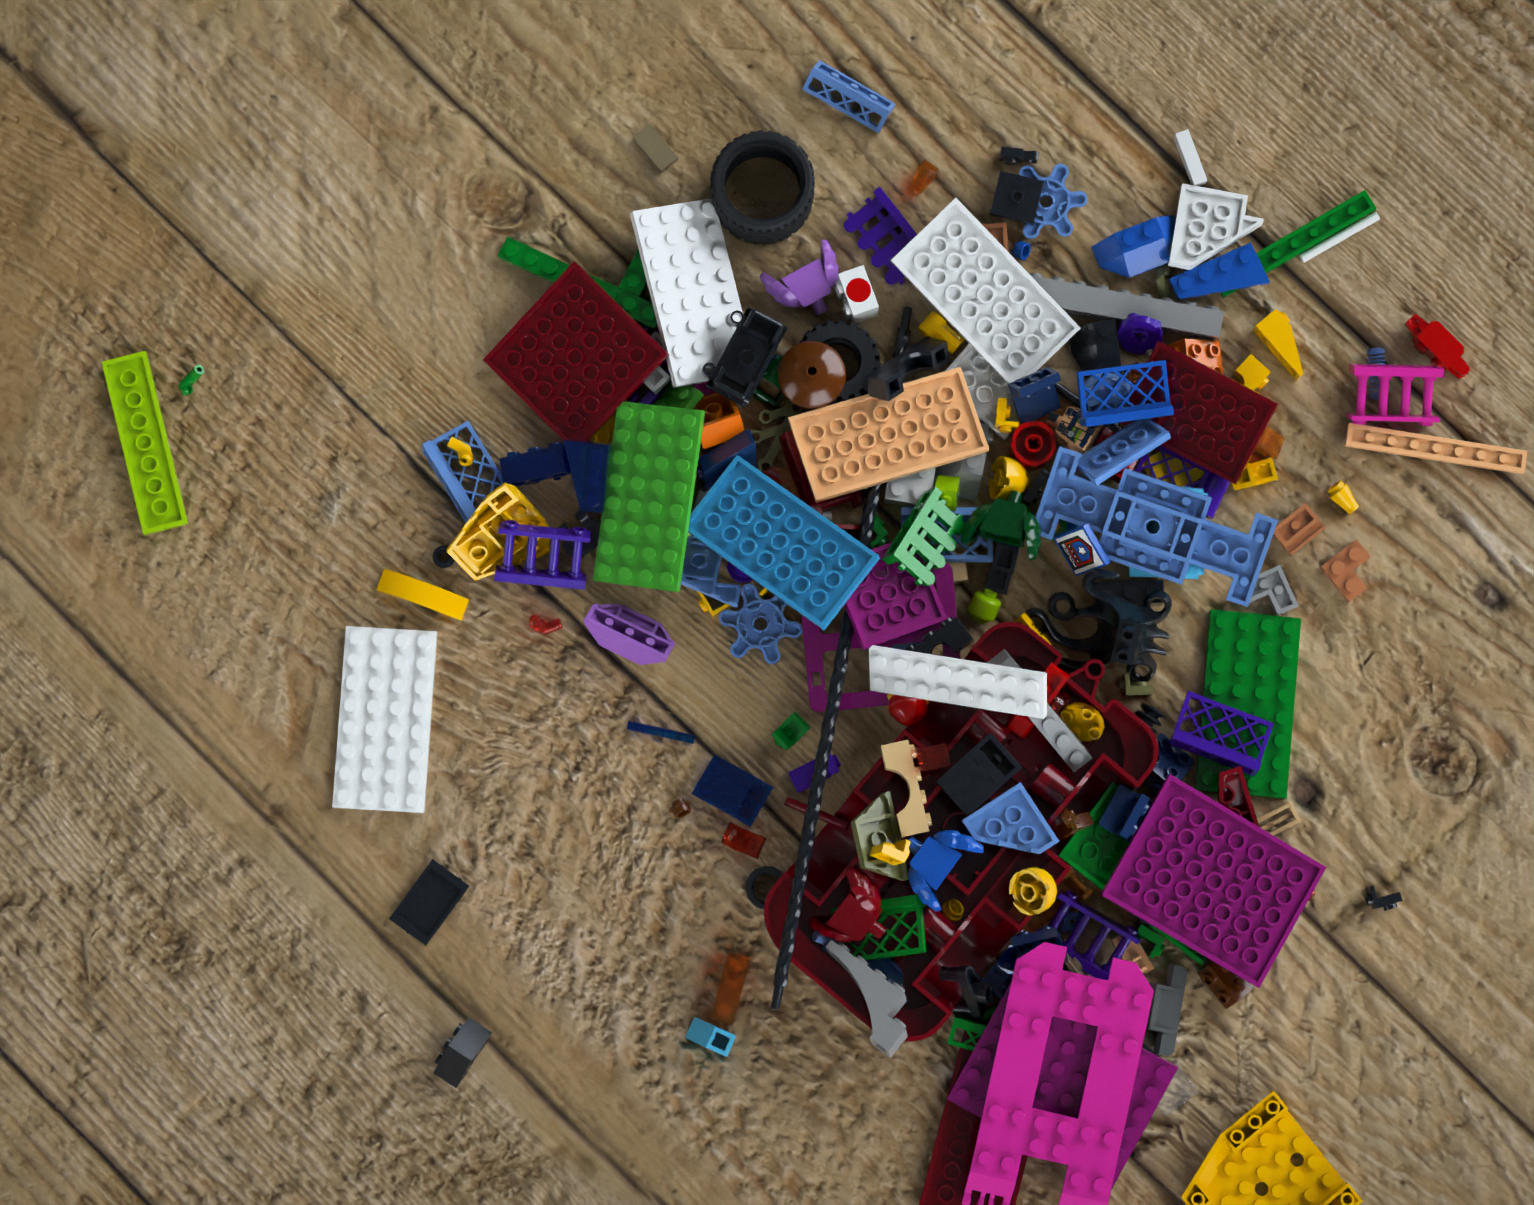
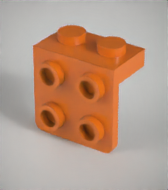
(1203, 351)

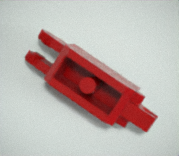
(1438, 345)

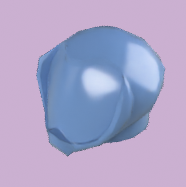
(1102, 391)

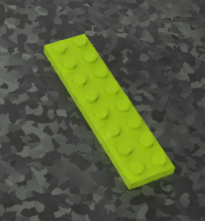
(145, 443)

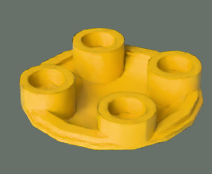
(1083, 721)

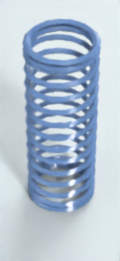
(1375, 351)

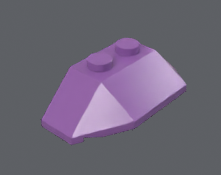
(629, 633)

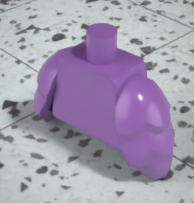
(806, 284)

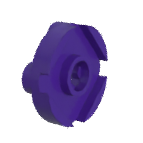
(1139, 324)

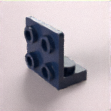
(1035, 394)

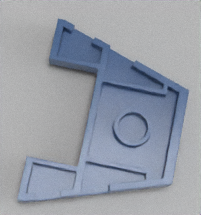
(702, 573)

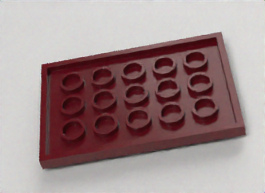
(1213, 417)

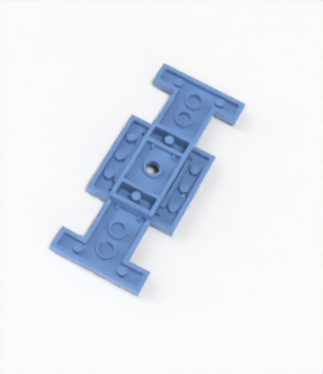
(1182, 535)

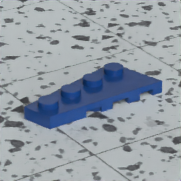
(1227, 272)

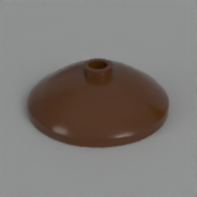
(807, 389)

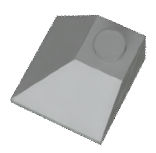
(970, 474)

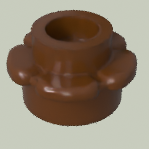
(680, 808)

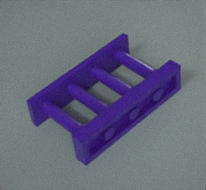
(529, 573)
(1087, 958)

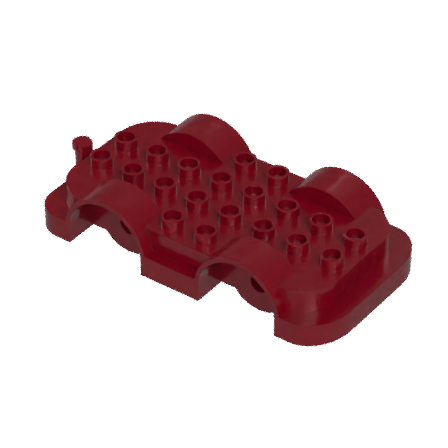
(978, 880)

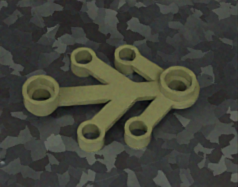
(775, 431)

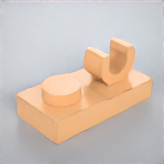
(1136, 954)

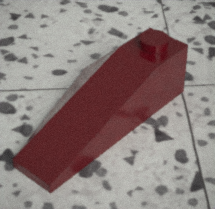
(1235, 794)

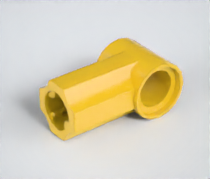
(936, 327)

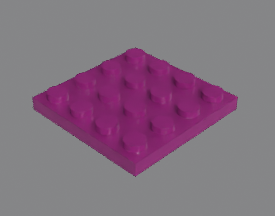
(891, 604)

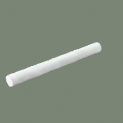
(1339, 237)

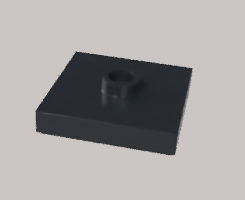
(1016, 198)

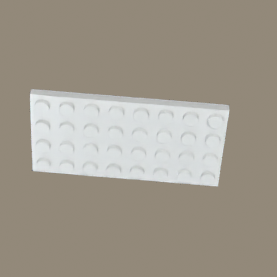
(688, 284)
(985, 293)
(385, 719)

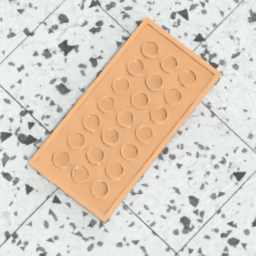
(882, 440)

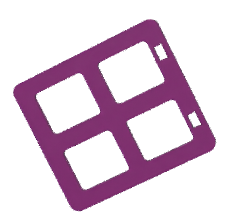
(817, 644)

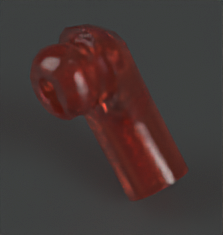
(544, 627)

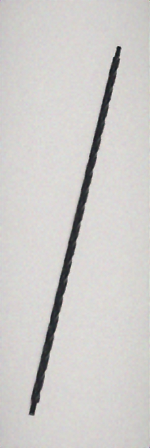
(827, 735)

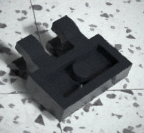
(593, 526)

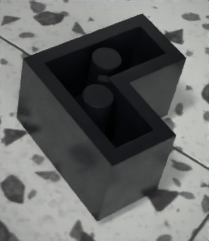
(461, 1052)

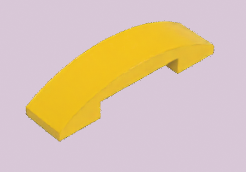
(423, 594)

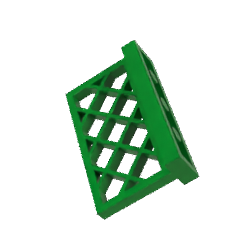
(895, 906)

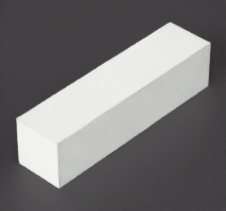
(1190, 158)

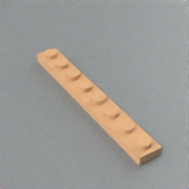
(1435, 448)

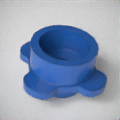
(1067, 926)

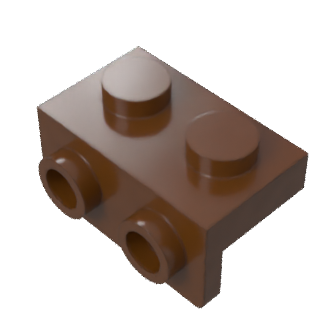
(1224, 984)

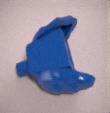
(935, 860)

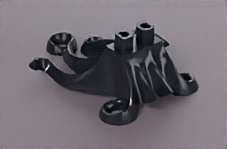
(1123, 628)

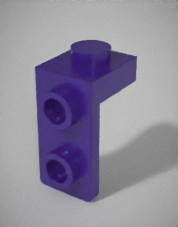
(802, 776)

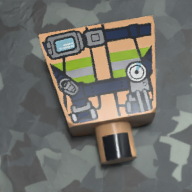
(1070, 433)

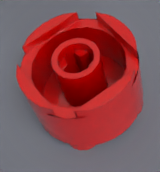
(1029, 433)

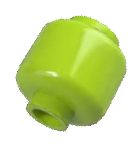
(984, 606)

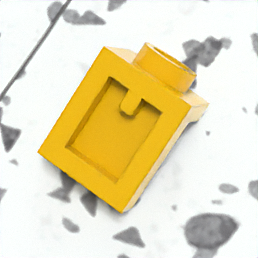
(1003, 412)
(891, 853)

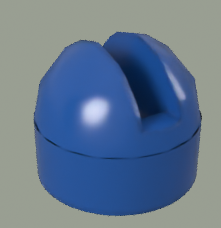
(1021, 250)

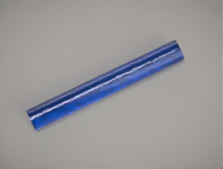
(661, 732)

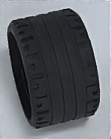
(772, 146)

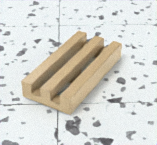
(1293, 813)

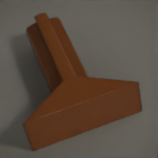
(1072, 823)

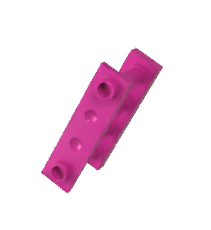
(1384, 374)

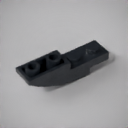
(1001, 568)

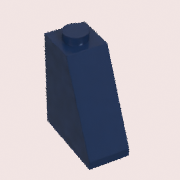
(717, 460)

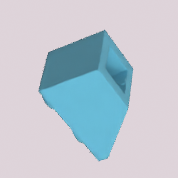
(710, 1036)

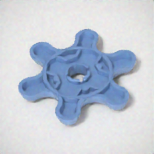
(1061, 199)
(748, 635)

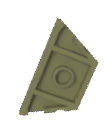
(873, 827)

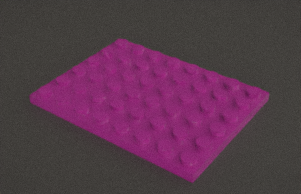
(1213, 880)
(1064, 1076)

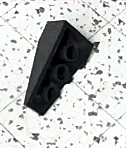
(1096, 346)

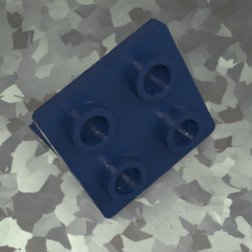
(1124, 812)

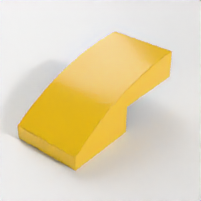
(1257, 474)

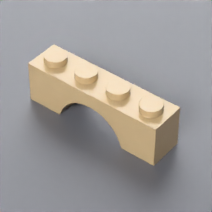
(899, 759)

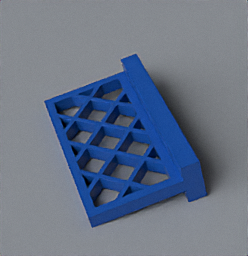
(1130, 412)

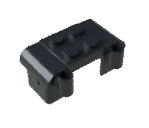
(745, 355)

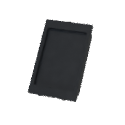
(429, 902)

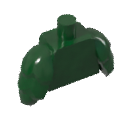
(1006, 523)

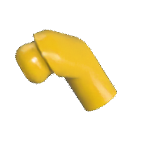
(463, 450)

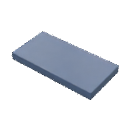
(1121, 449)

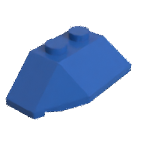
(1137, 247)

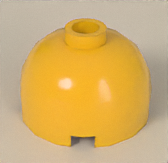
(1008, 476)
(1033, 890)

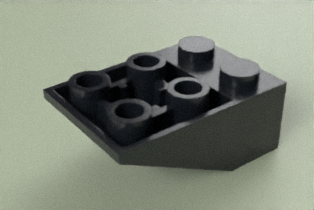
(979, 774)

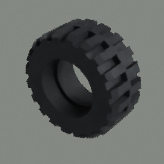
(859, 342)

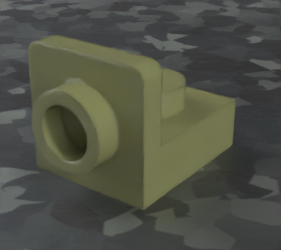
(1139, 689)

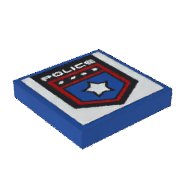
(1081, 549)

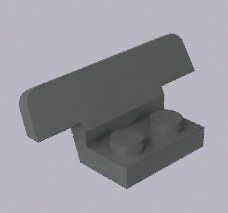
(1166, 1009)

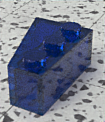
(535, 465)
(589, 472)

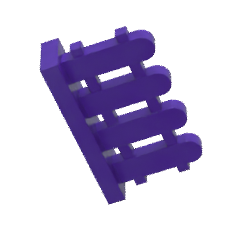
(885, 226)

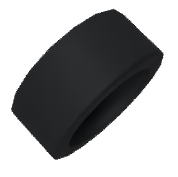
(752, 878)

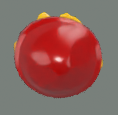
(907, 709)

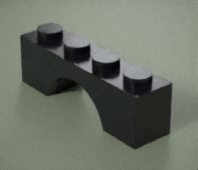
(923, 356)

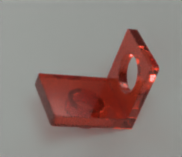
(932, 757)
(743, 840)

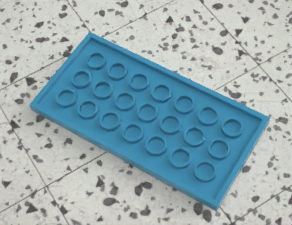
(781, 542)

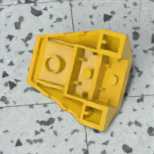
(480, 545)

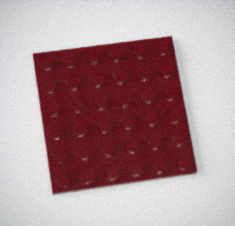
(575, 356)

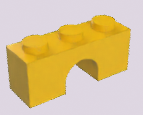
(1252, 373)

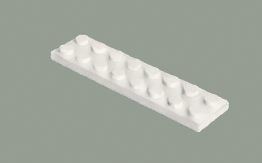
(958, 681)

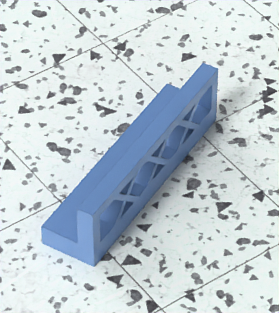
(849, 88)

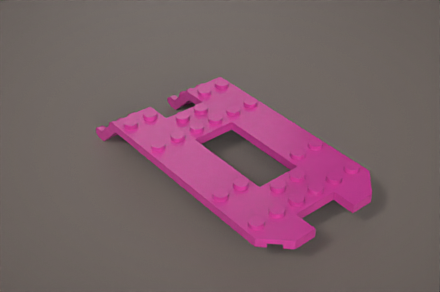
(1009, 1122)

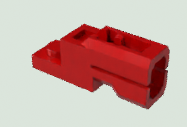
(1055, 680)

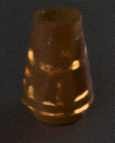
(923, 177)

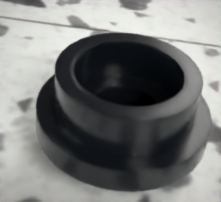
(436, 557)

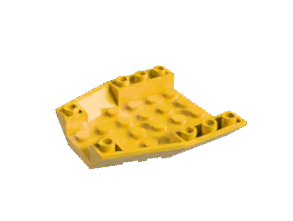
(1260, 1151)

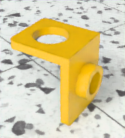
(706, 607)

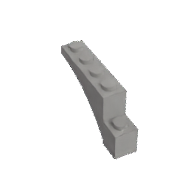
(881, 998)

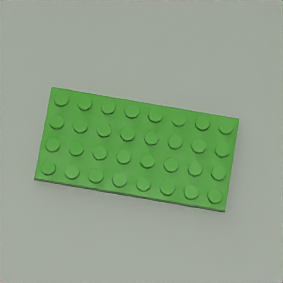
(649, 496)

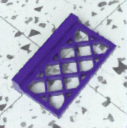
(1212, 750)

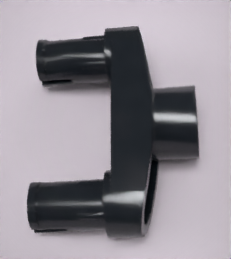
(975, 992)

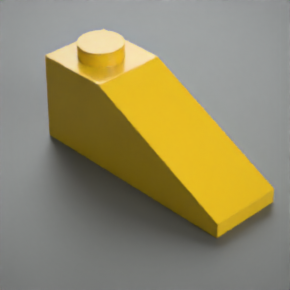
(1279, 339)

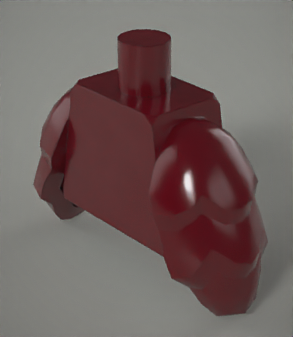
(854, 914)

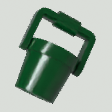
(771, 375)

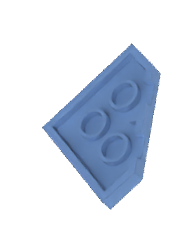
(1011, 823)

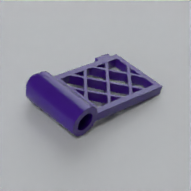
(1210, 482)

